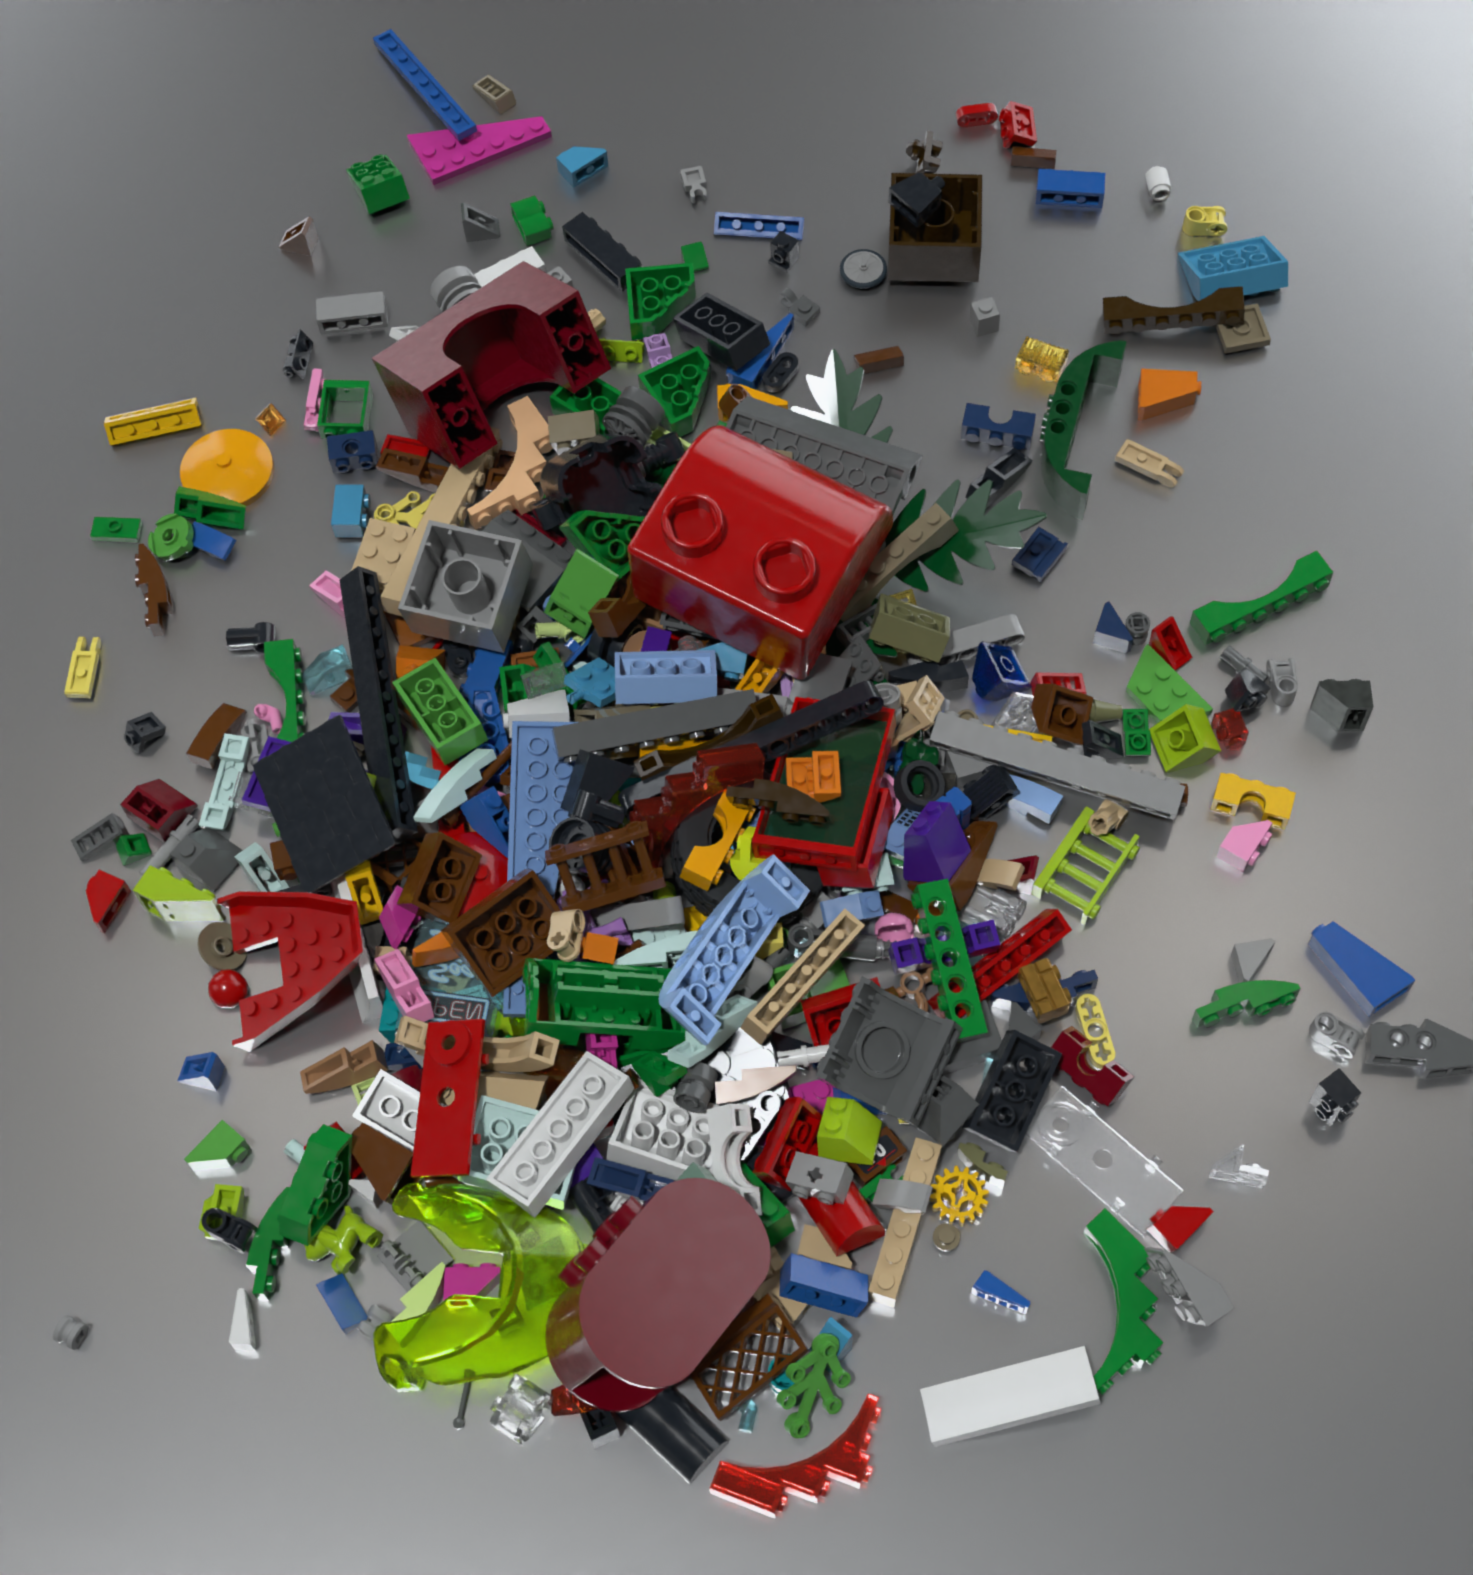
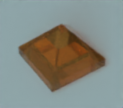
(270, 419)

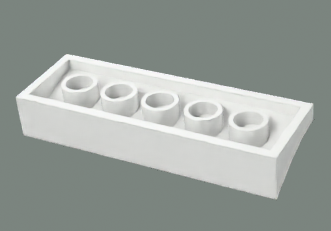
(362, 976)
(391, 1109)
(561, 1133)
(1009, 1396)

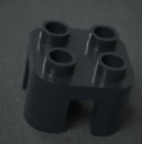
(599, 478)

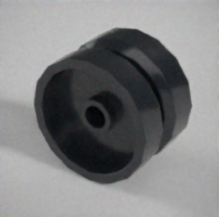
(606, 647)

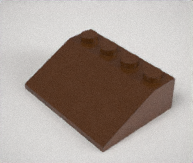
(504, 931)

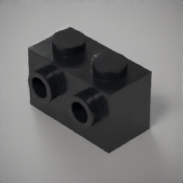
(1335, 1098)

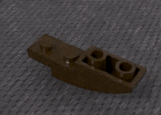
(790, 803)

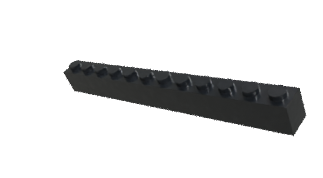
(377, 699)

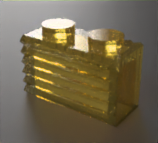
(1041, 360)

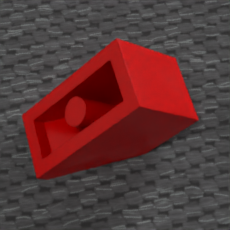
(105, 898)
(1176, 1224)

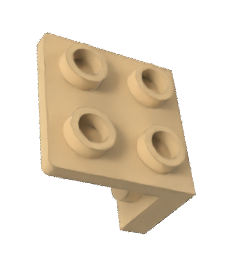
(923, 707)

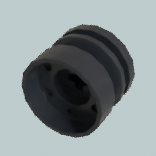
(577, 829)

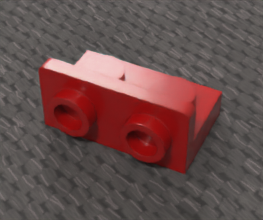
(1017, 124)

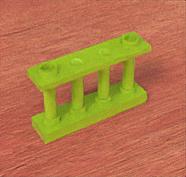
(1073, 844)

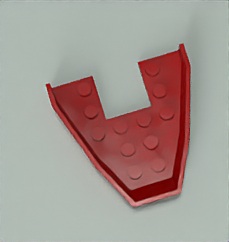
(316, 947)

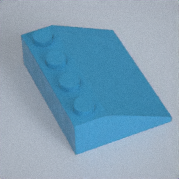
(1243, 263)

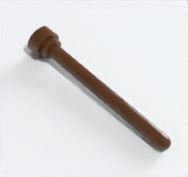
(452, 816)

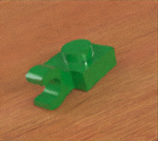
(869, 1189)

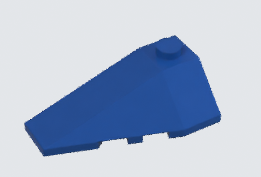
(486, 707)

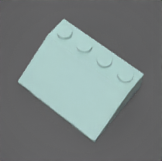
(500, 1127)

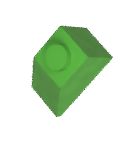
(218, 1149)

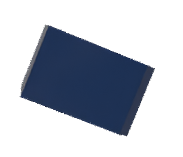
(1111, 631)

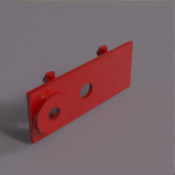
(447, 1133)

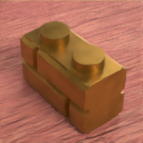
(1044, 990)

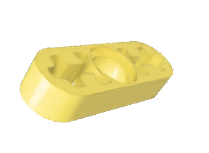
(1082, 1015)

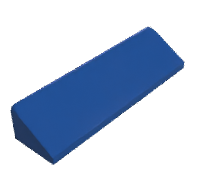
(757, 225)

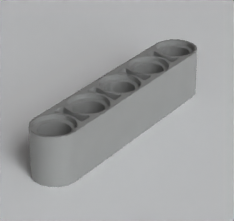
(965, 641)
(642, 914)

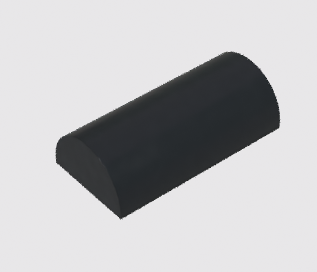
(676, 1433)

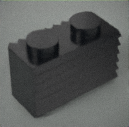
(990, 792)

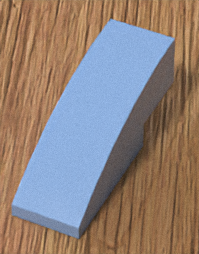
(1035, 800)

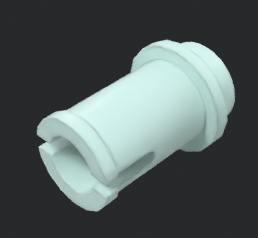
(295, 1150)

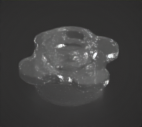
(689, 643)

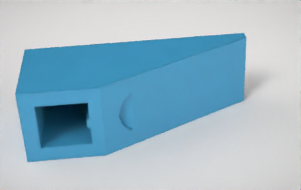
(729, 661)

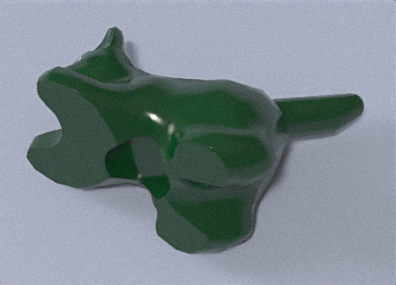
(916, 750)

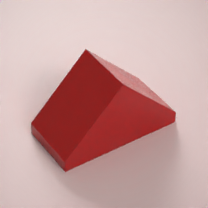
(1169, 643)

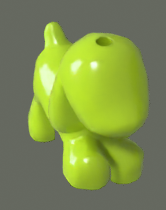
(343, 1241)

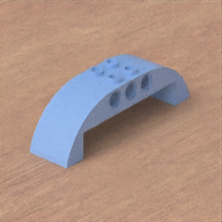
(727, 946)

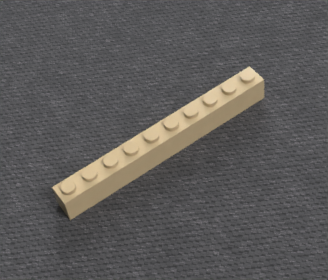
(447, 506)

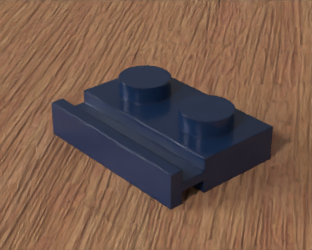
(1039, 554)

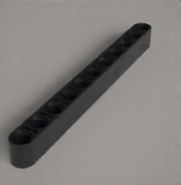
(780, 735)

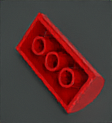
(845, 1224)

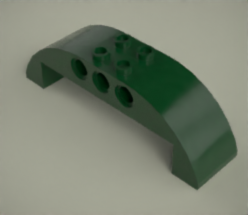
(1060, 423)

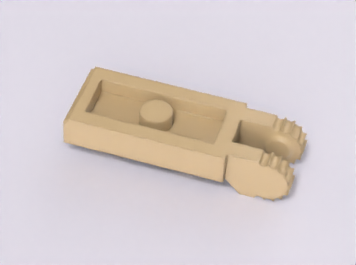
(1149, 463)

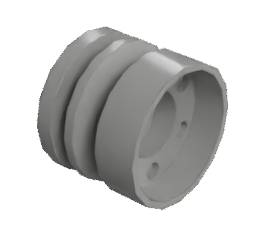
(453, 286)

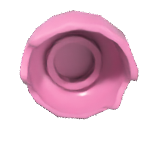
(894, 927)

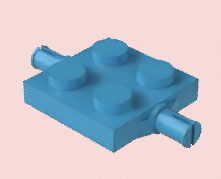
(592, 683)

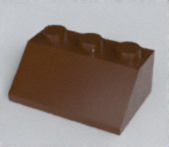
(439, 878)

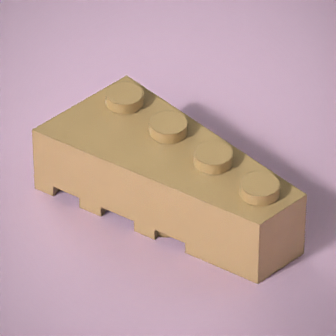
(512, 1088)

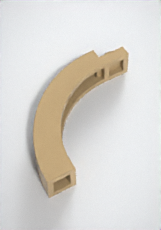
(512, 1054)

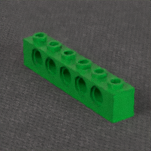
(940, 895)

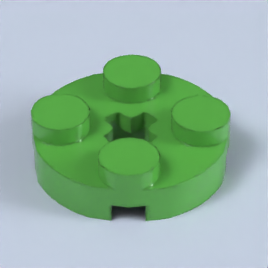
(178, 545)

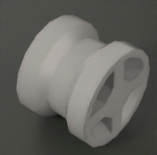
(70, 1332)

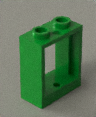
(344, 391)

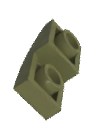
(973, 1157)

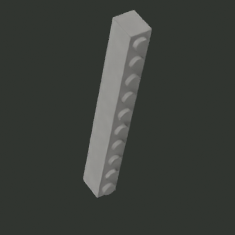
(1057, 765)

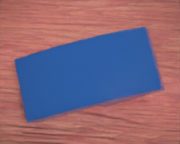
(212, 541)

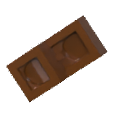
(501, 466)

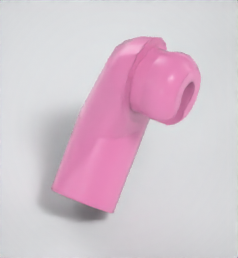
(269, 715)

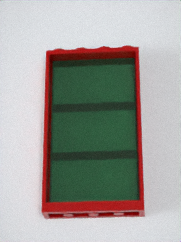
(862, 761)

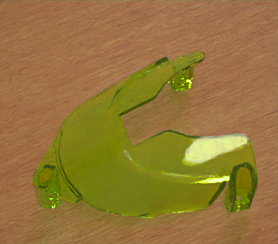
(478, 1335)

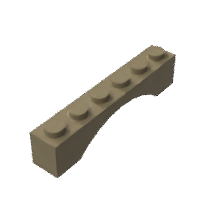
(923, 535)

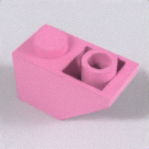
(1243, 842)

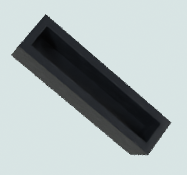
(599, 249)

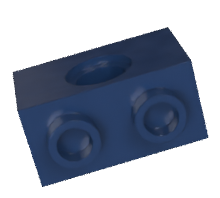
(361, 444)

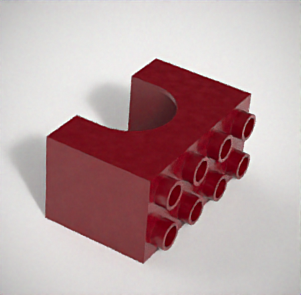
(495, 340)

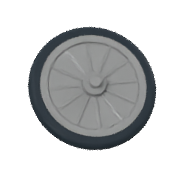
(863, 268)

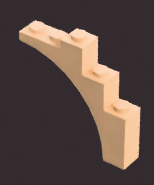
(518, 486)

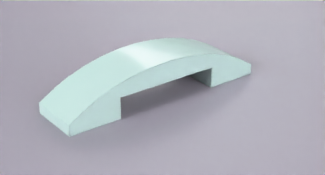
(233, 759)

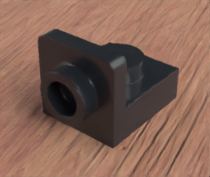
(142, 730)

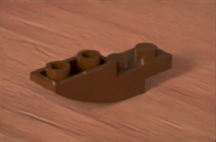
(154, 588)

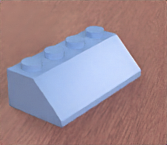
(664, 676)

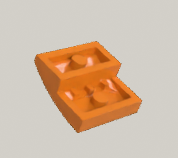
(815, 775)

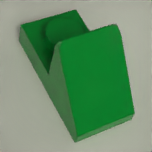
(658, 1072)

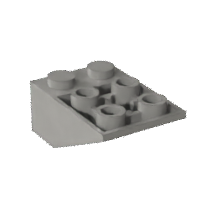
(1196, 1294)

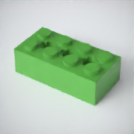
(440, 711)

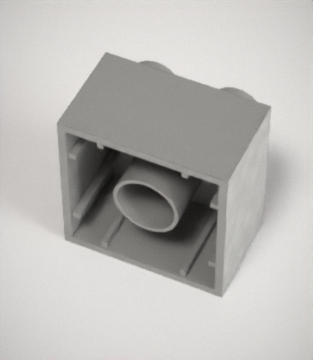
(466, 586)

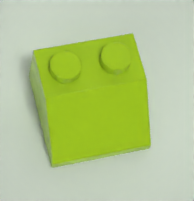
(1184, 739)
(848, 1132)

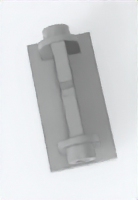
(258, 738)

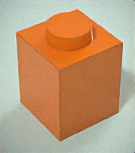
(598, 947)

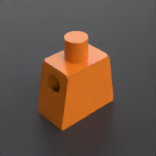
(411, 657)

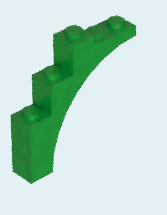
(1134, 1301)

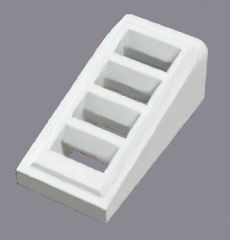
(242, 1327)

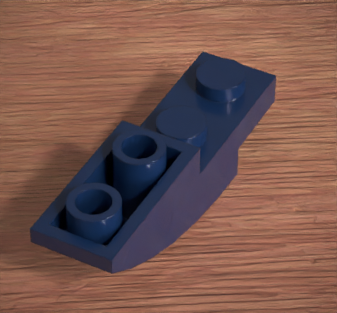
(1079, 982)

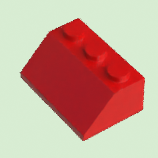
(825, 1010)
(793, 1131)

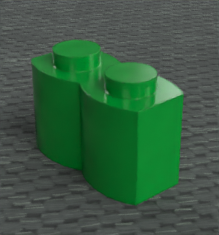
(531, 220)

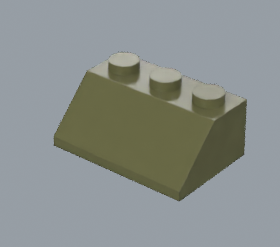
(910, 628)

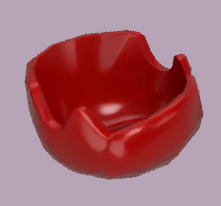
(227, 988)

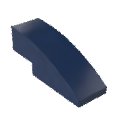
(625, 1180)

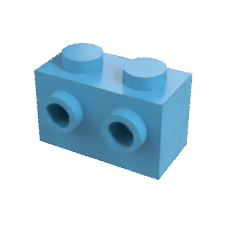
(349, 510)

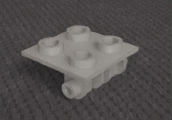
(413, 1255)

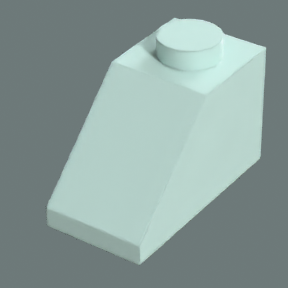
(260, 869)

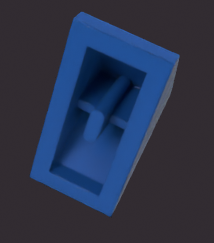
(202, 1071)

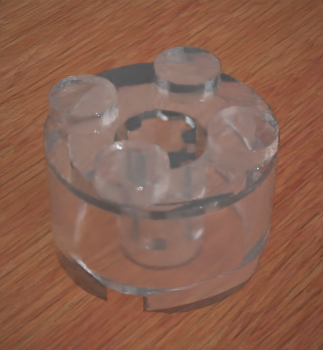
(520, 1409)

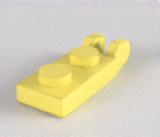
(83, 669)

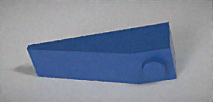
(752, 372)

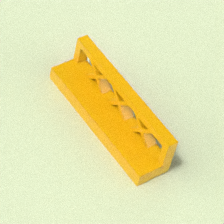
(152, 421)

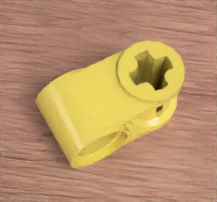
(1203, 220)

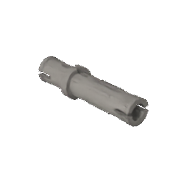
(163, 855)

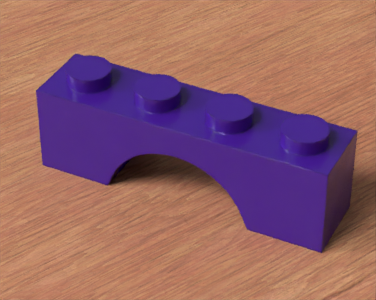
(910, 955)

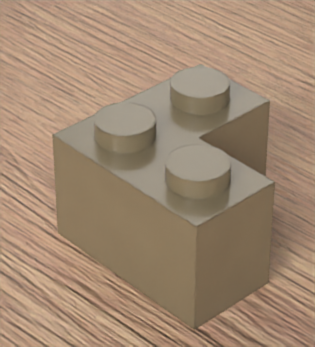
(572, 429)

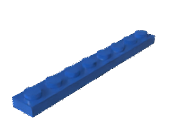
(425, 84)

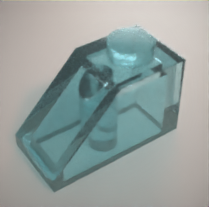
(327, 670)

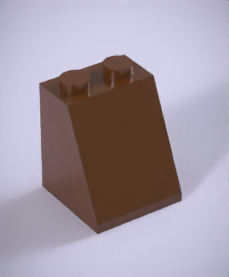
(382, 1161)

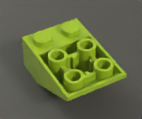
(175, 898)

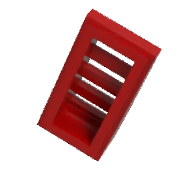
(1058, 678)

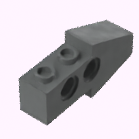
(1446, 1053)

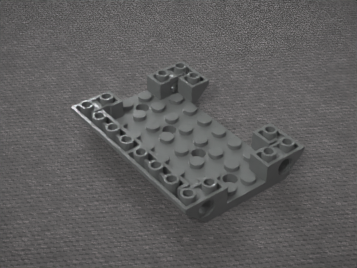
(841, 454)

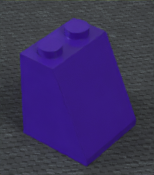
(934, 844)

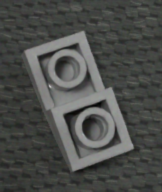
(902, 1195)

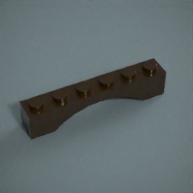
(1127, 315)
(755, 716)

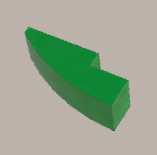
(209, 508)

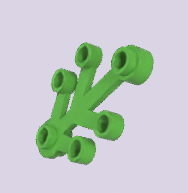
(823, 1352)

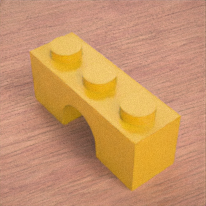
(1273, 801)

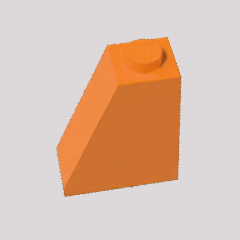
(1165, 391)

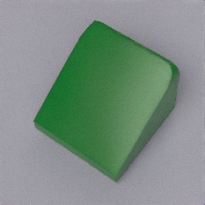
(695, 254)
(133, 848)

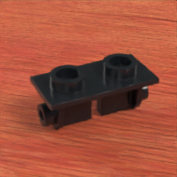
(300, 351)

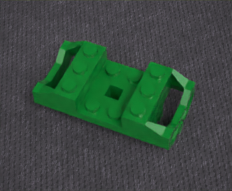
(598, 1001)

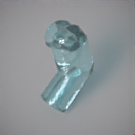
(748, 1416)

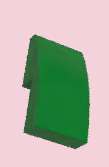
(1136, 732)

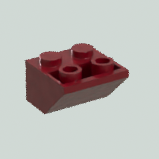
(157, 808)

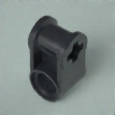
(233, 1230)

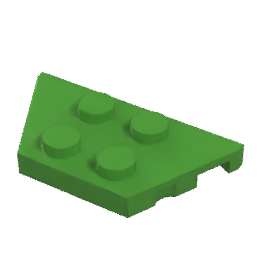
(1161, 688)

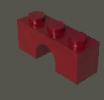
(1104, 1084)

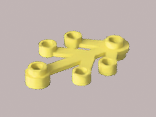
(411, 518)

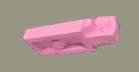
(314, 400)

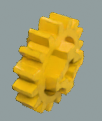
(968, 1200)

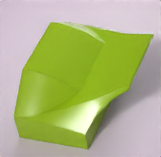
(227, 1198)

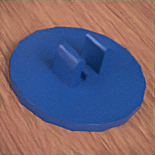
(575, 648)

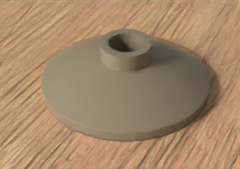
(219, 935)

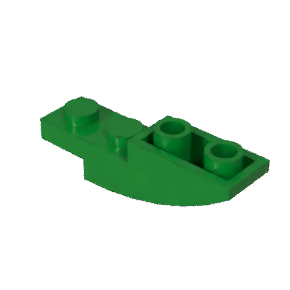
(1253, 996)
(264, 1250)

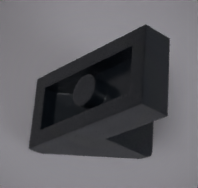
(1101, 741)

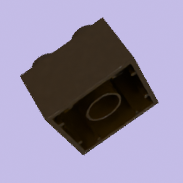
(947, 242)

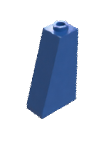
(1359, 968)

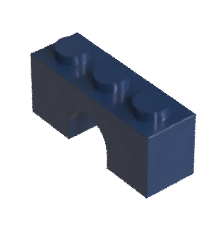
(1014, 433)

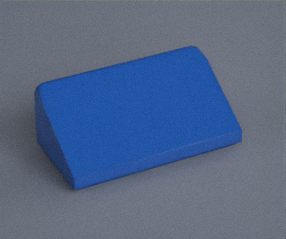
(342, 1302)

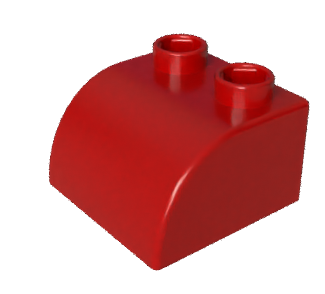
(756, 549)

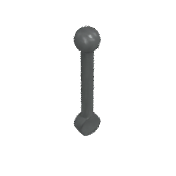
(458, 1422)

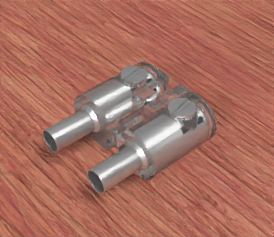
(1003, 908)

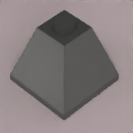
(206, 857)

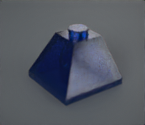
(998, 672)

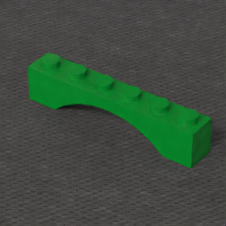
(1219, 618)
(283, 666)

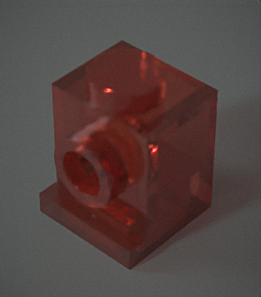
(1230, 729)

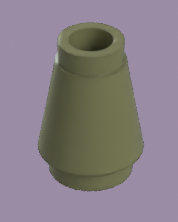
(1104, 711)

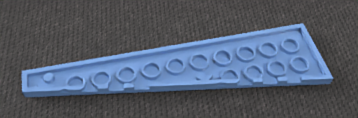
(535, 811)

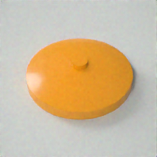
(229, 465)

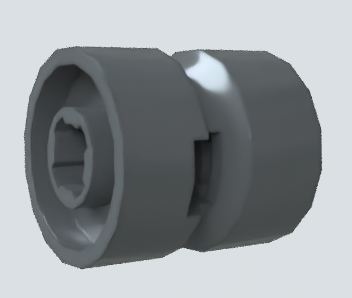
(695, 1088)

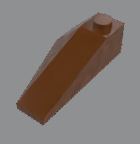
(962, 883)

